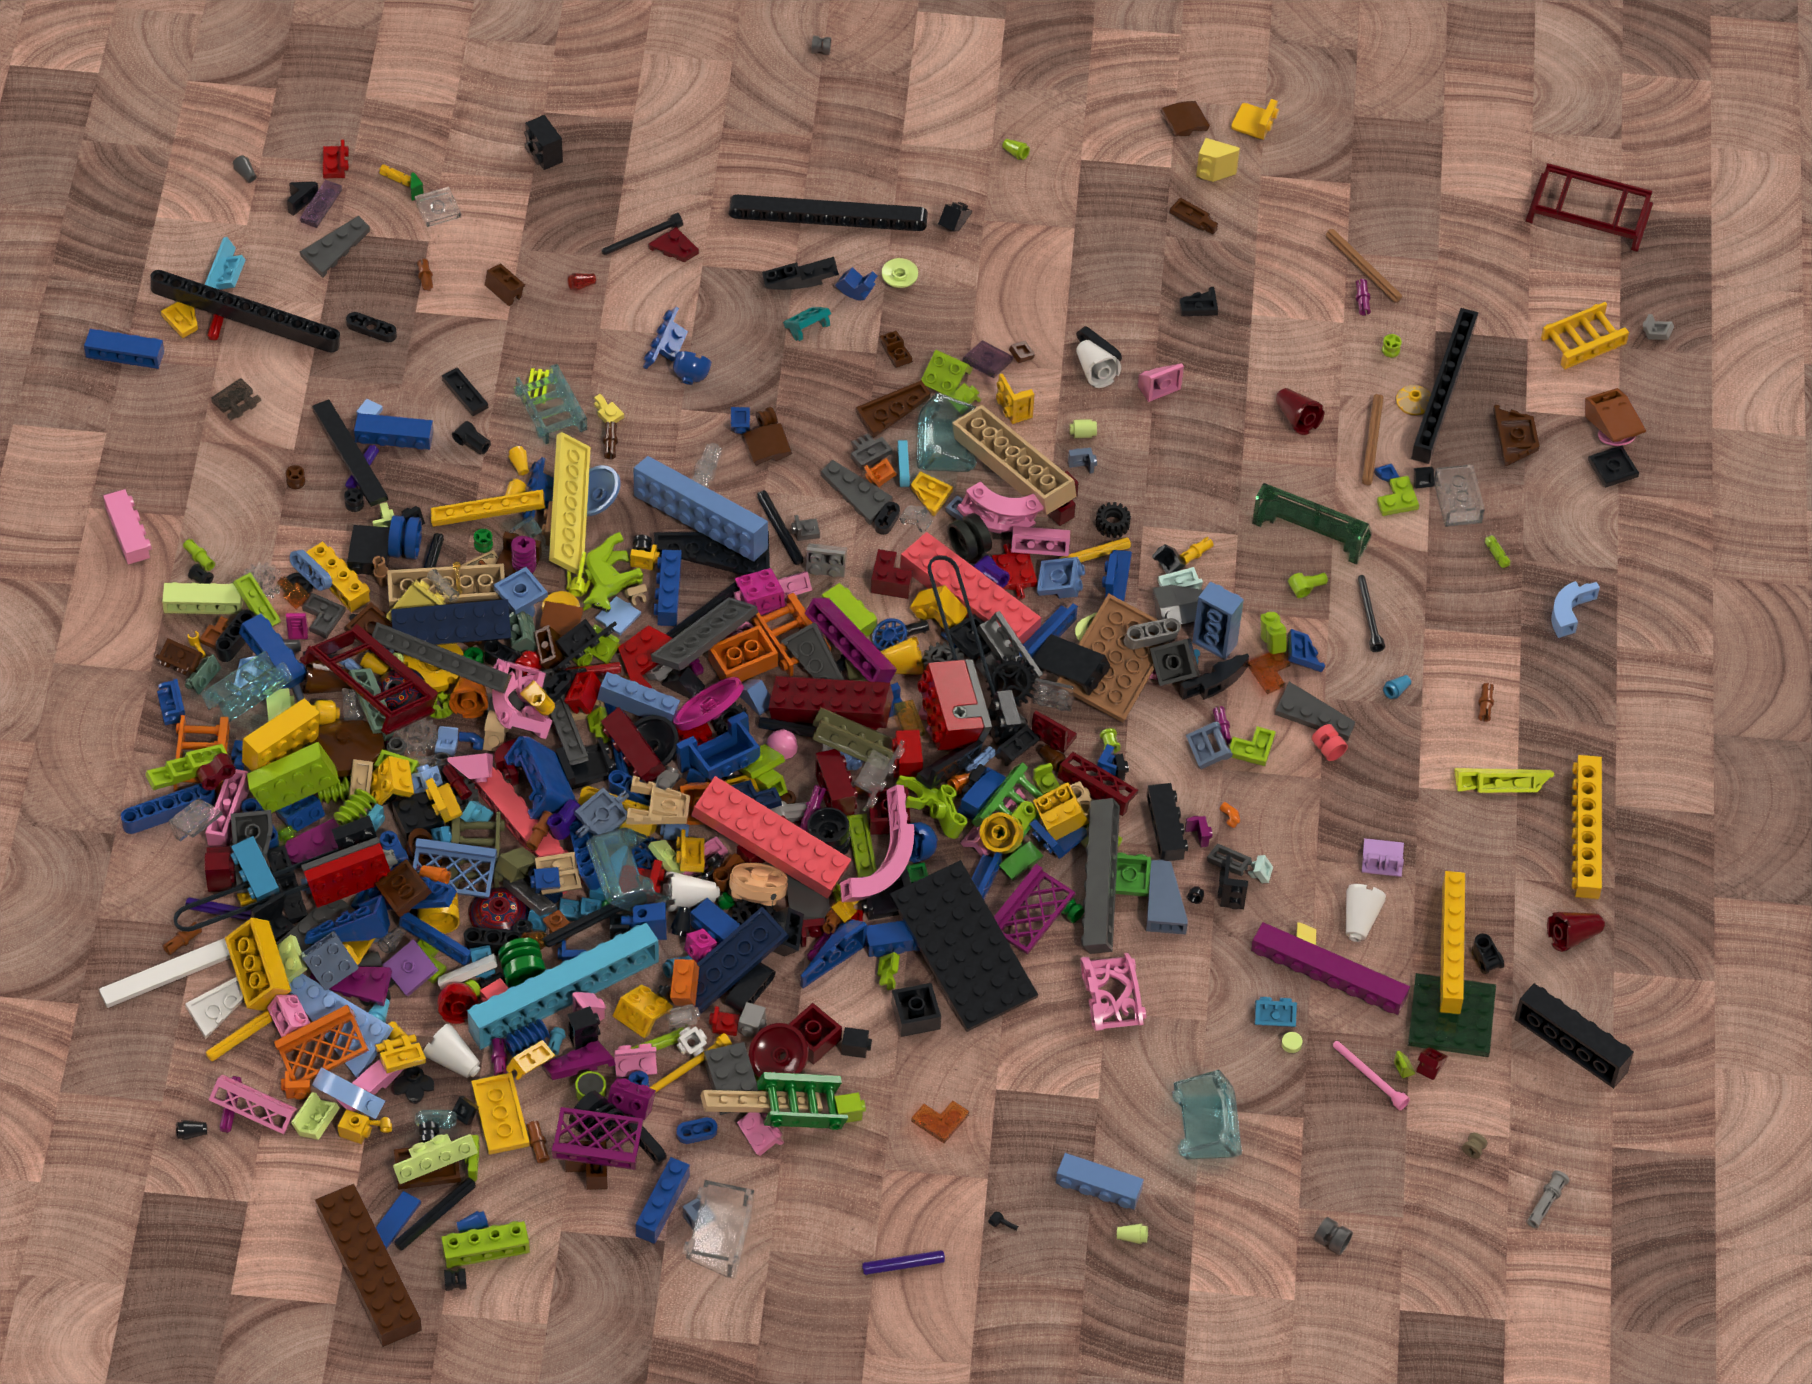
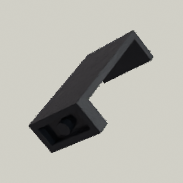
(1072, 662)

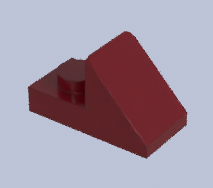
(1430, 1063)

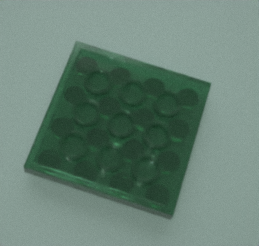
(1450, 1032)

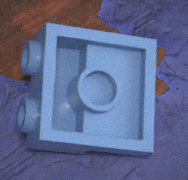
(1061, 577)

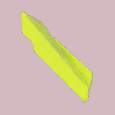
(1501, 780)

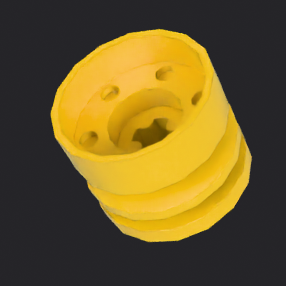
(443, 919)

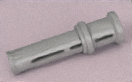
(1551, 1192)

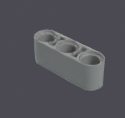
(1158, 627)

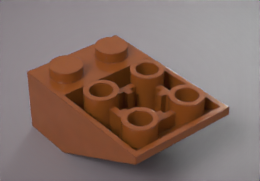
(1613, 415)

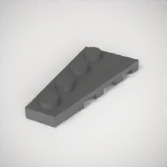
(859, 492)
(813, 653)
(1309, 711)

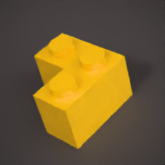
(926, 606)

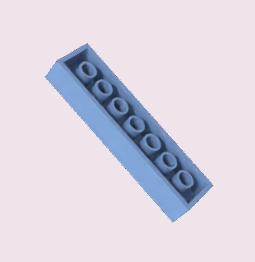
(700, 508)

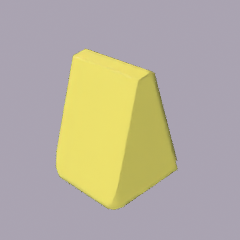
(1306, 933)

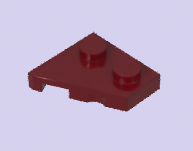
(675, 245)

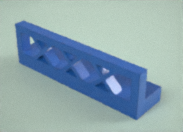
(1055, 625)
(986, 872)

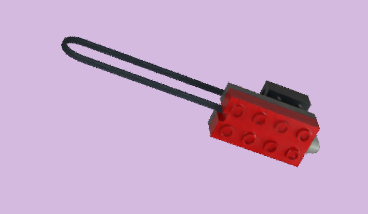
(331, 876)

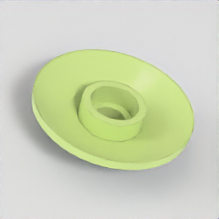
(899, 273)

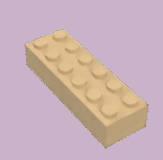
(475, 580)

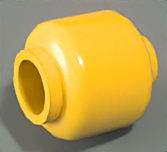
(327, 710)

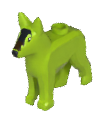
(604, 576)

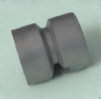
(1334, 1236)

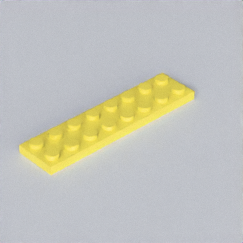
(569, 502)

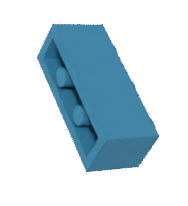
(254, 869)

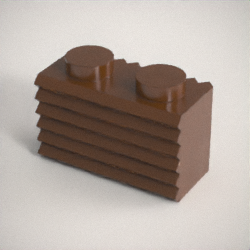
(548, 651)

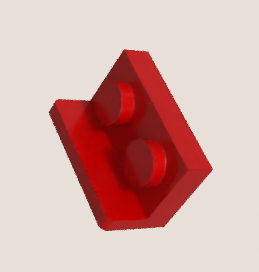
(334, 161)

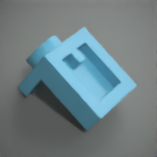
(476, 812)

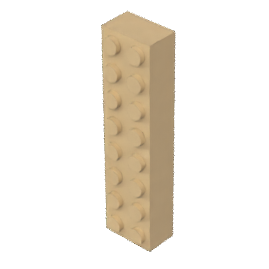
(1013, 458)

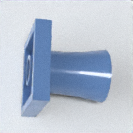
(521, 591)

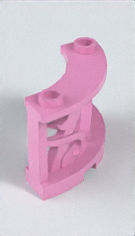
(998, 511)
(506, 713)
(1117, 969)

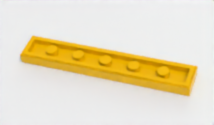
(487, 508)

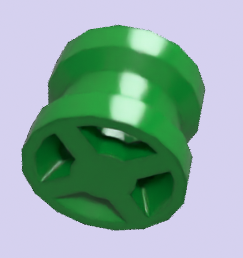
(480, 538)
(474, 652)

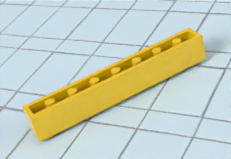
(1452, 942)

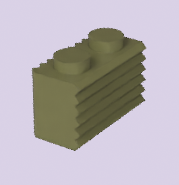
(515, 864)

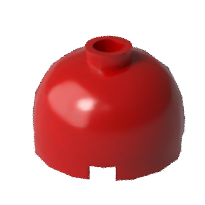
(455, 1001)

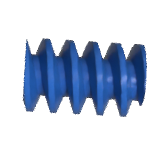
(527, 1036)

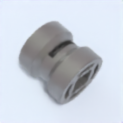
(817, 45)

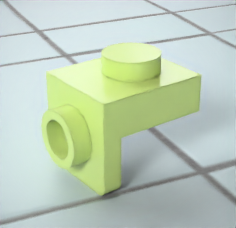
(386, 516)

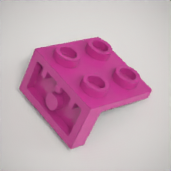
(762, 590)

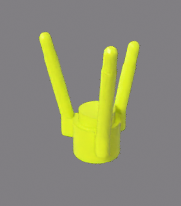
(577, 585)

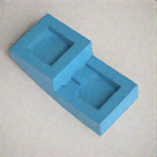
(575, 910)

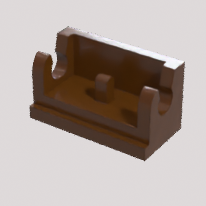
(504, 284)

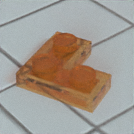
(1266, 670)
(943, 1124)

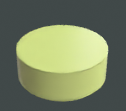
(1292, 1042)

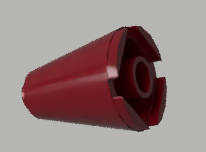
(1300, 410)
(1573, 928)

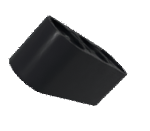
(230, 640)
(485, 936)
(750, 987)

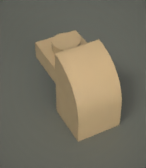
(494, 732)

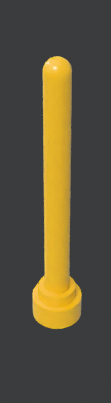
(721, 1041)

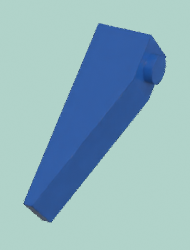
(360, 925)
(841, 945)

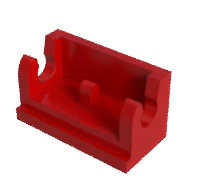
(583, 692)

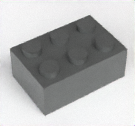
(730, 1069)

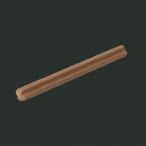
(1363, 265)
(1372, 439)

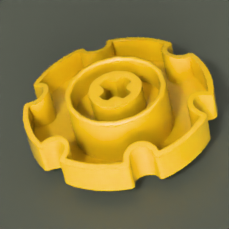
(434, 676)

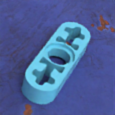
(903, 463)

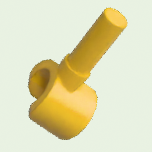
(195, 641)
(384, 1123)

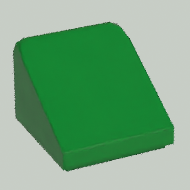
(416, 186)

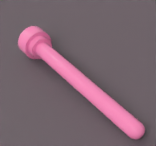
(1399, 1100)

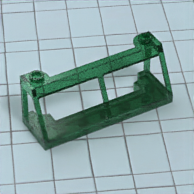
(1354, 534)

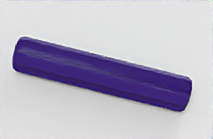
(369, 455)

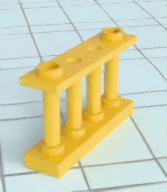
(1588, 350)

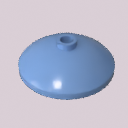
(602, 489)

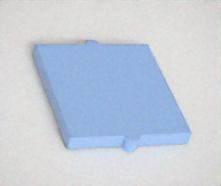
(621, 612)

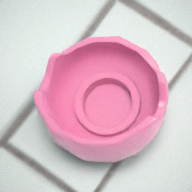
(783, 742)

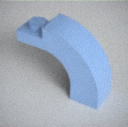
(1562, 616)
(348, 1093)

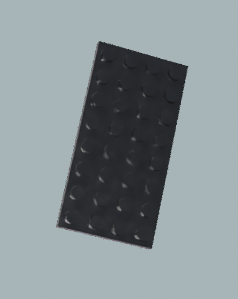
(963, 945)

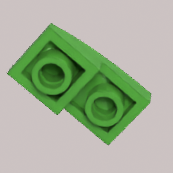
(1021, 860)

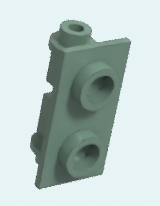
(205, 672)

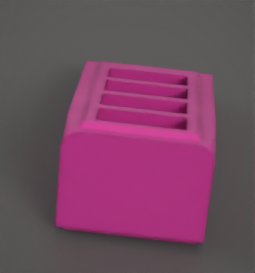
(297, 625)

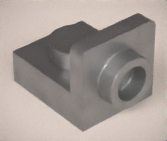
(805, 529)

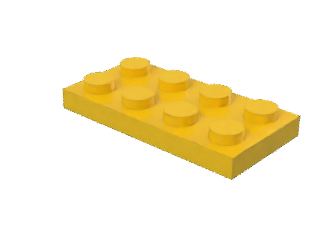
(500, 1113)

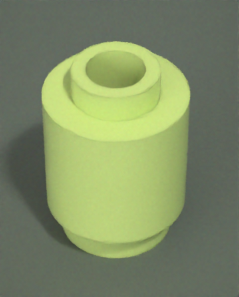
(1083, 428)

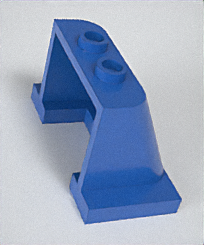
(722, 754)

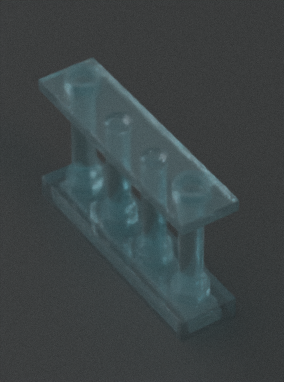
(562, 391)
(247, 686)

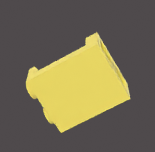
(417, 596)

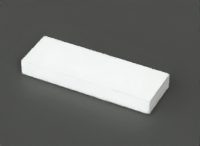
(468, 971)

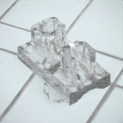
(351, 705)

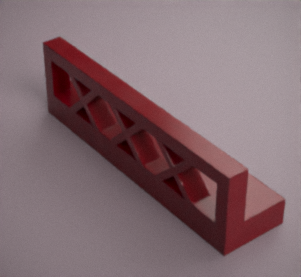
(1095, 784)

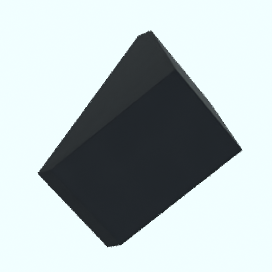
(683, 682)

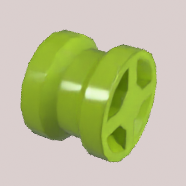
(1389, 341)

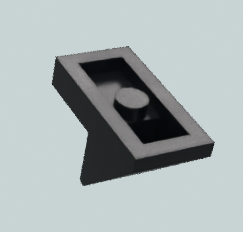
(301, 195)

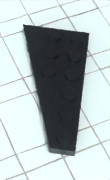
(703, 550)

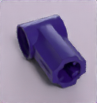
(992, 571)
(561, 821)

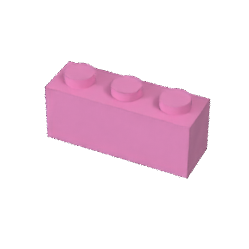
(1040, 541)

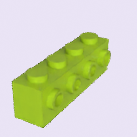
(485, 1244)

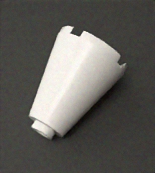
(1098, 365)
(688, 891)
(1362, 910)
(452, 1052)

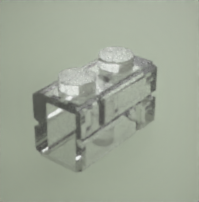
(682, 1017)

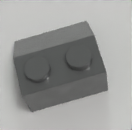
(1175, 662)

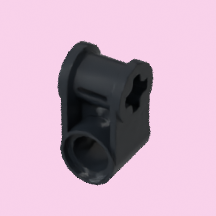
(495, 650)
(1488, 956)

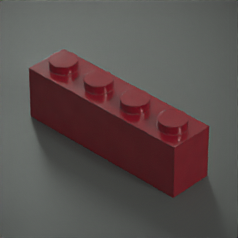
(633, 745)

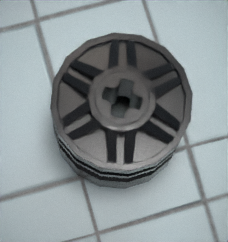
(831, 828)
(596, 1102)

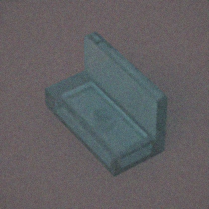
(529, 525)

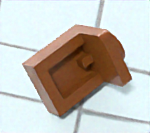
(555, 921)

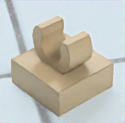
(636, 591)

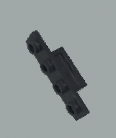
(578, 639)

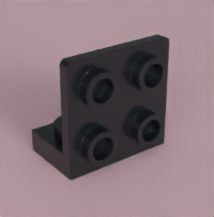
(272, 912)

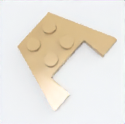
(665, 805)

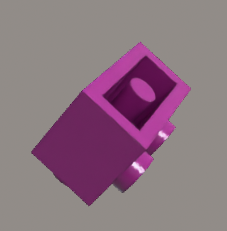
(631, 1098)

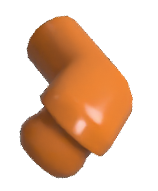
(1232, 813)

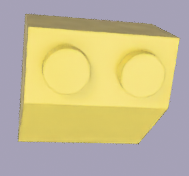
(1217, 160)

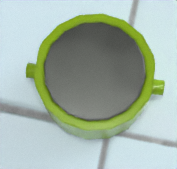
(589, 1082)

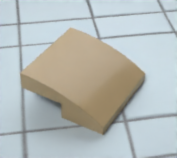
(568, 871)

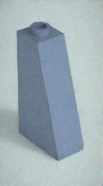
(1165, 903)

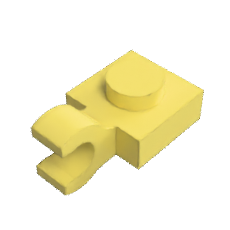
(608, 412)

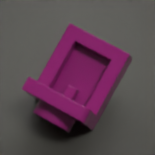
(1200, 825)

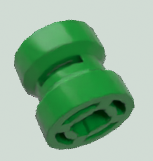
(1073, 911)

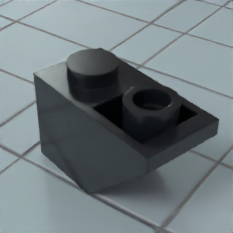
(954, 216)

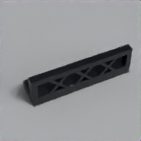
(948, 765)

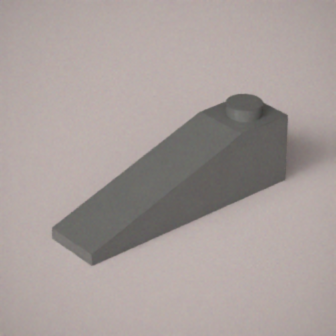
(248, 825)

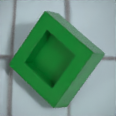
(917, 871)

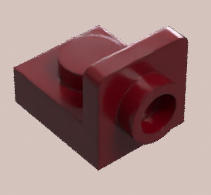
(811, 928)

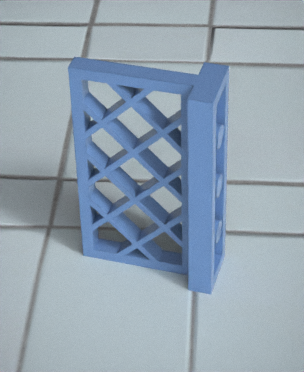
(459, 852)

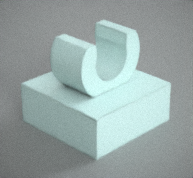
(1262, 869)

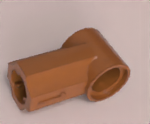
(722, 874)

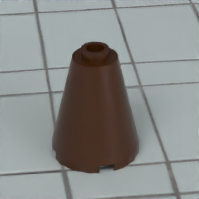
(322, 680)

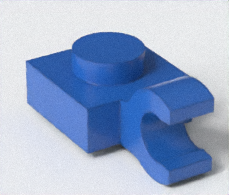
(237, 755)

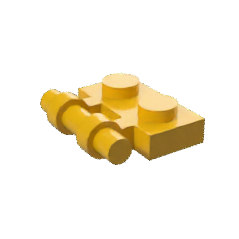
(403, 1057)

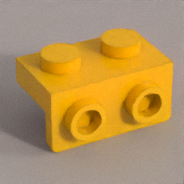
(444, 800)
(690, 854)

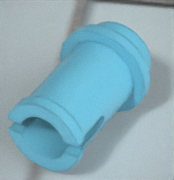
(557, 1036)

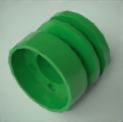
(520, 960)

